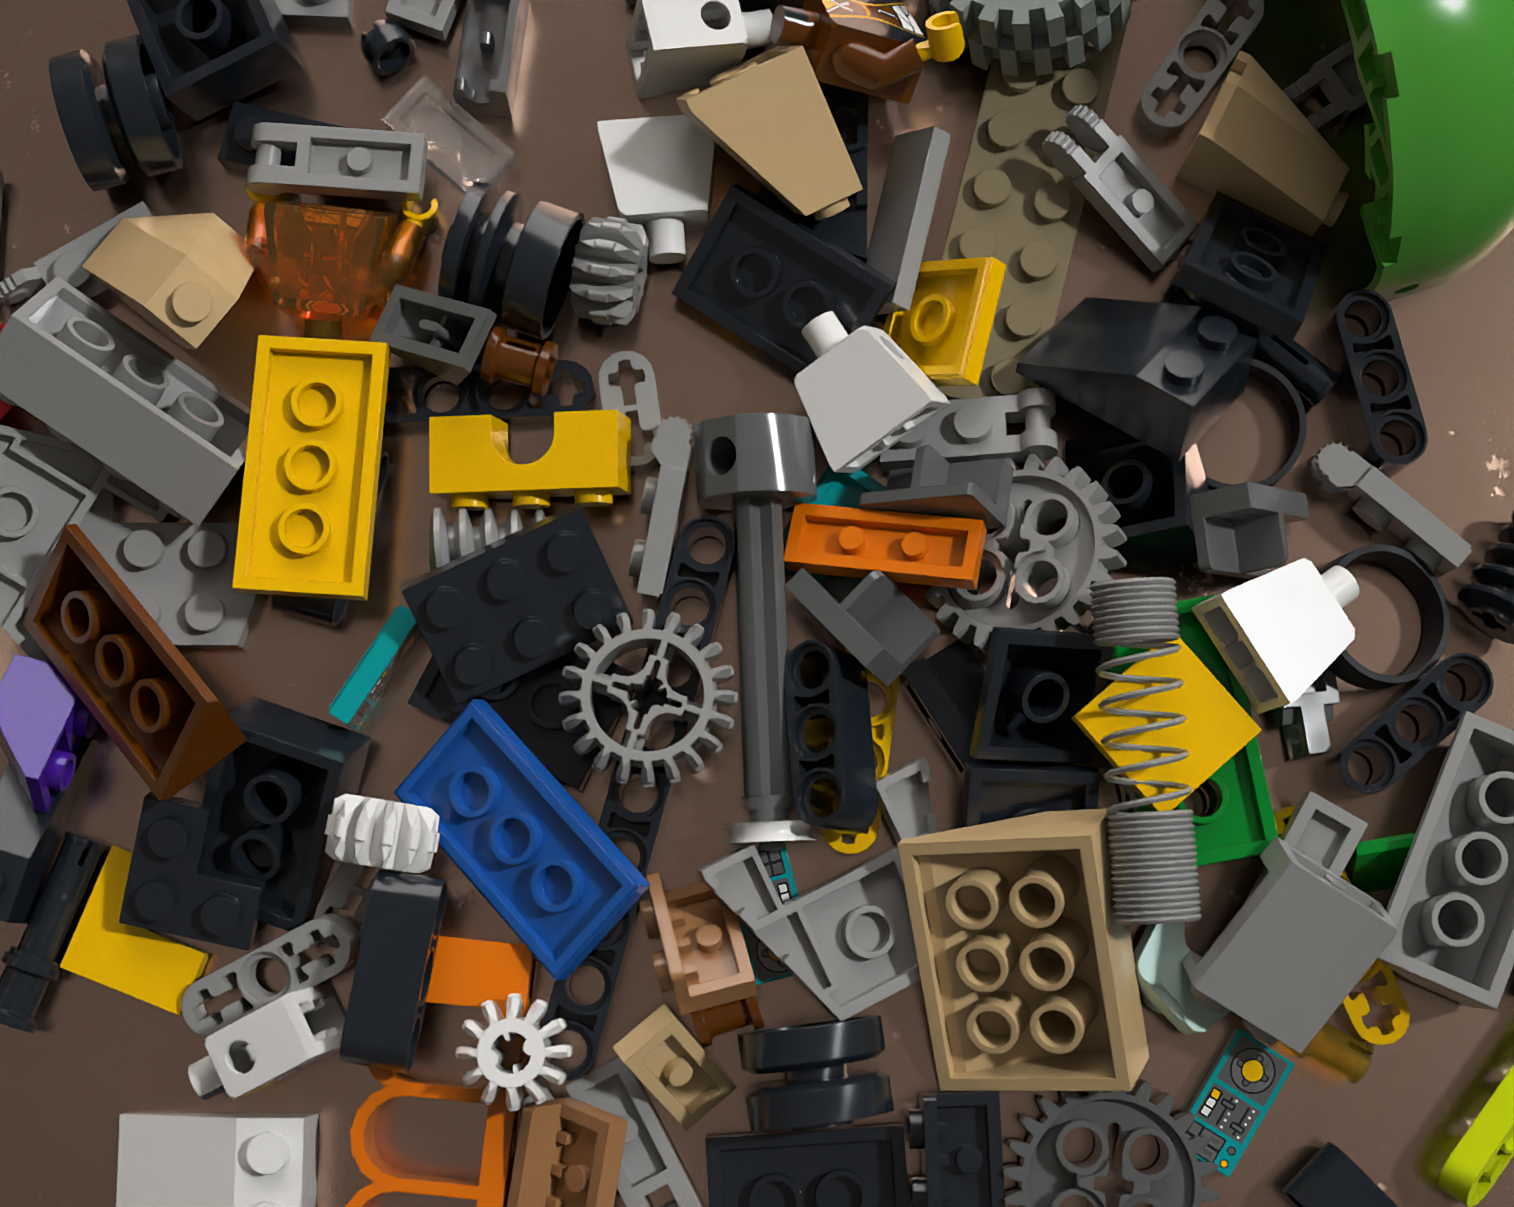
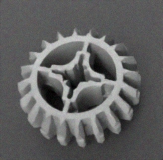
(665, 644)

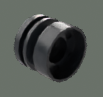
(498, 255)

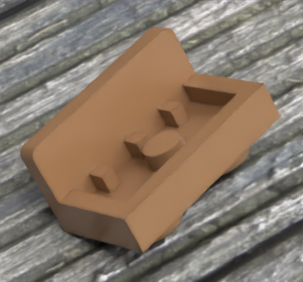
(702, 946)
(567, 1155)

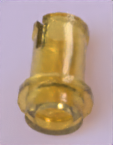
(1339, 1053)

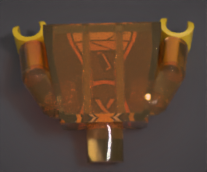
(331, 256)

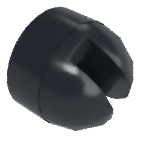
(387, 47)

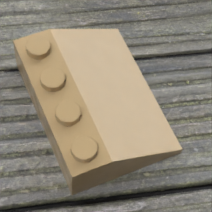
(1025, 956)

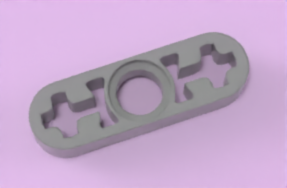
(1225, 51)
(279, 949)

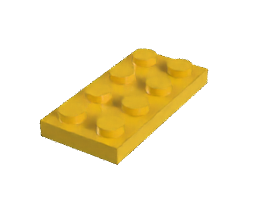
(312, 468)

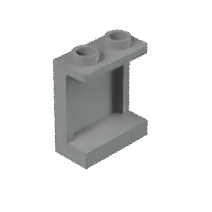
(1291, 949)

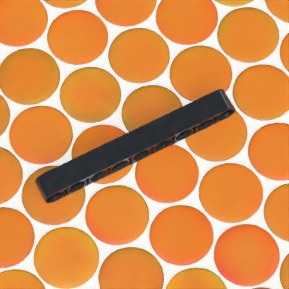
(644, 829)

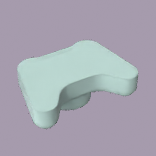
(1165, 981)

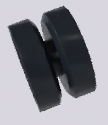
(115, 113)
(816, 1082)

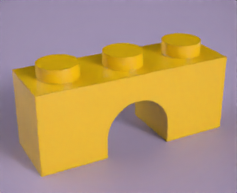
(584, 461)

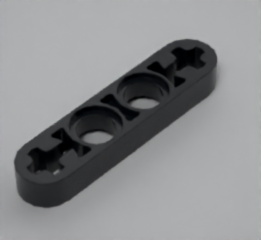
(474, 397)

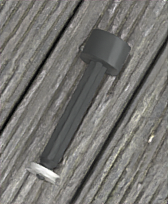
(756, 470)

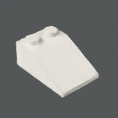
(217, 1160)

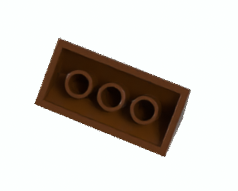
(127, 669)

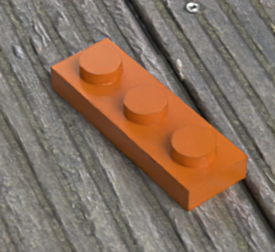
(898, 544)

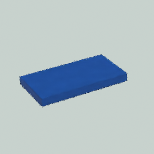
(523, 839)

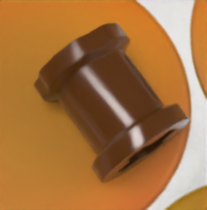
(518, 361)
(726, 1018)

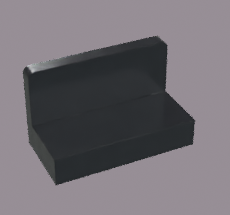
(948, 697)

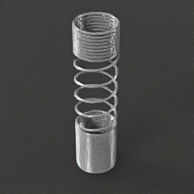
(1152, 849)

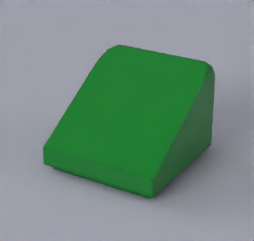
(1378, 862)

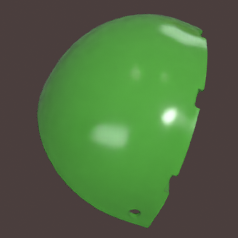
(1438, 136)

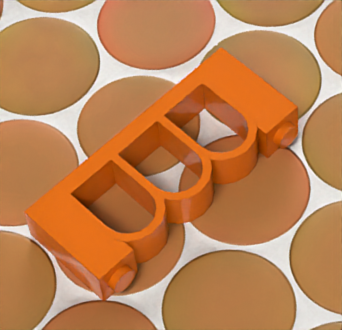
(462, 975)

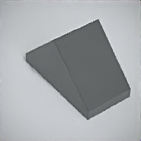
(434, 331)

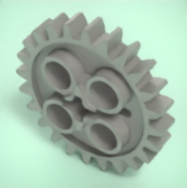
(1027, 557)

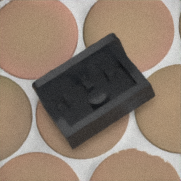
(958, 1149)

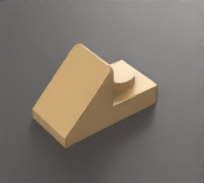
(674, 1066)

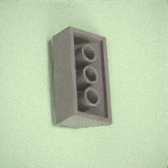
(123, 400)
(1459, 874)

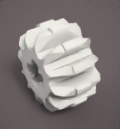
(382, 833)
(491, 1057)

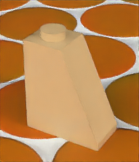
(779, 130)
(1265, 153)
(174, 271)

